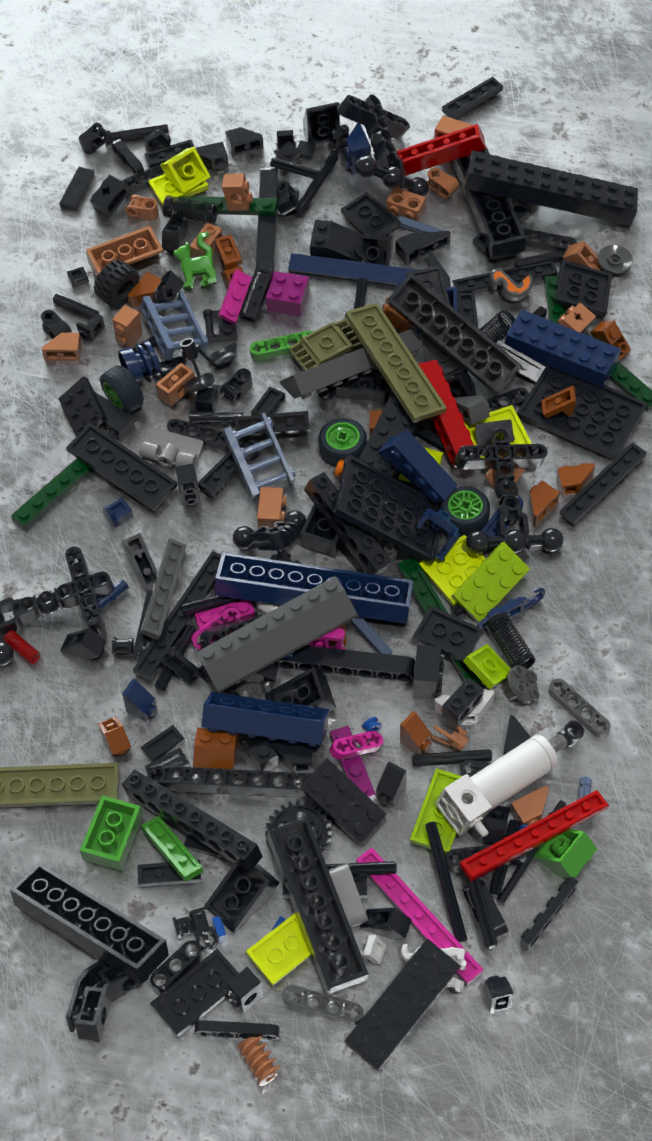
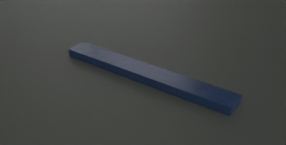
(347, 269)

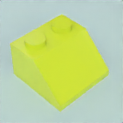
(185, 170)

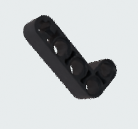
(359, 389)
(221, 630)

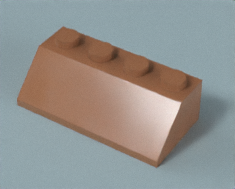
(129, 248)

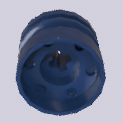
(143, 361)

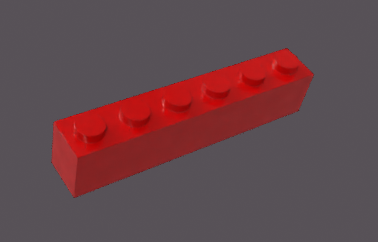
(442, 149)
(451, 423)

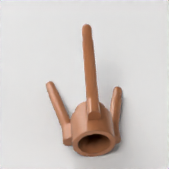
(455, 741)

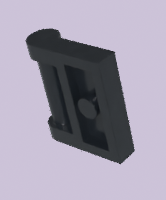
(227, 331)

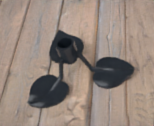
(190, 351)

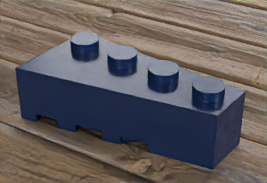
(418, 466)

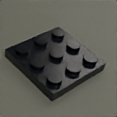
(583, 285)

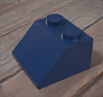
(356, 147)

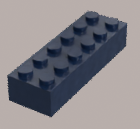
(563, 348)
(265, 718)

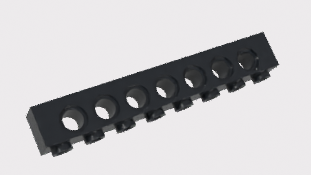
(192, 820)

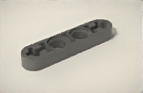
(577, 709)
(324, 1001)

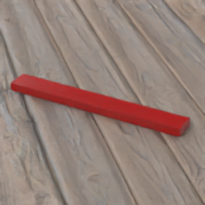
(533, 835)

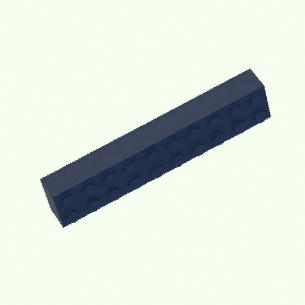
(283, 581)

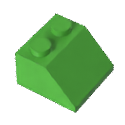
(566, 853)

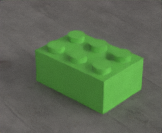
(111, 833)

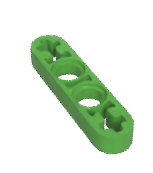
(281, 341)

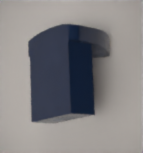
(117, 511)

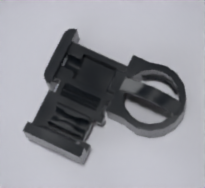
(198, 925)

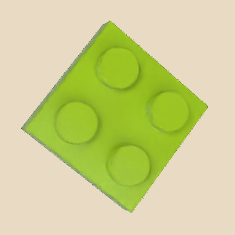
(487, 666)

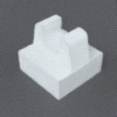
(373, 949)

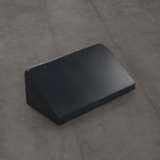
(484, 430)

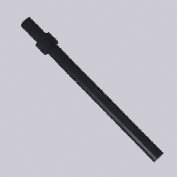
(522, 867)

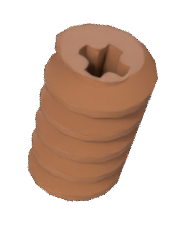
(258, 1060)

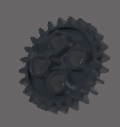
(296, 811)

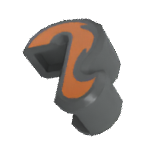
(509, 289)

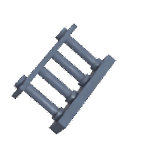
(162, 334)
(239, 455)

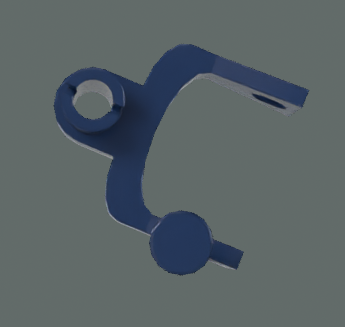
(443, 520)

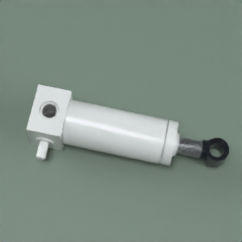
(471, 798)

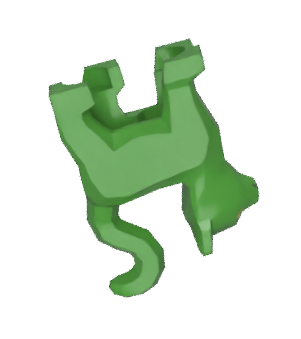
(197, 266)

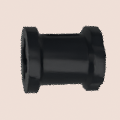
(122, 646)

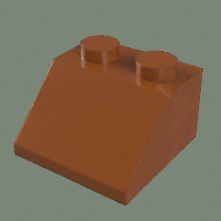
(215, 749)

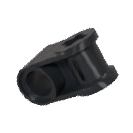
(93, 138)
(287, 198)
(167, 288)
(53, 324)
(237, 385)

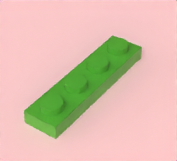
(172, 848)

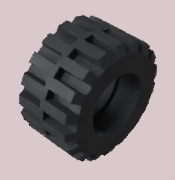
(115, 283)

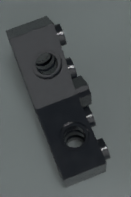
(91, 1004)

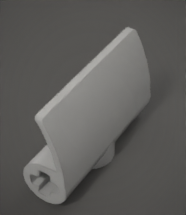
(171, 448)

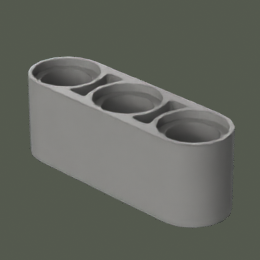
(348, 895)

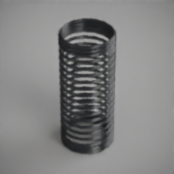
(170, 206)
(501, 321)
(505, 631)

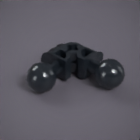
(273, 538)

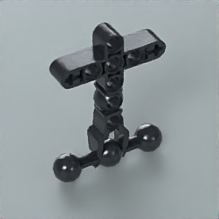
(380, 128)
(531, 456)
(76, 597)

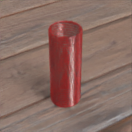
(28, 651)

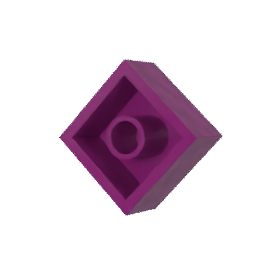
(287, 293)

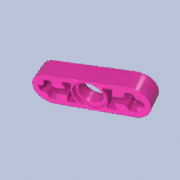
(223, 614)
(350, 750)

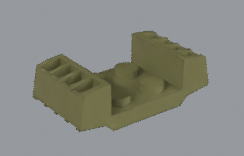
(325, 344)

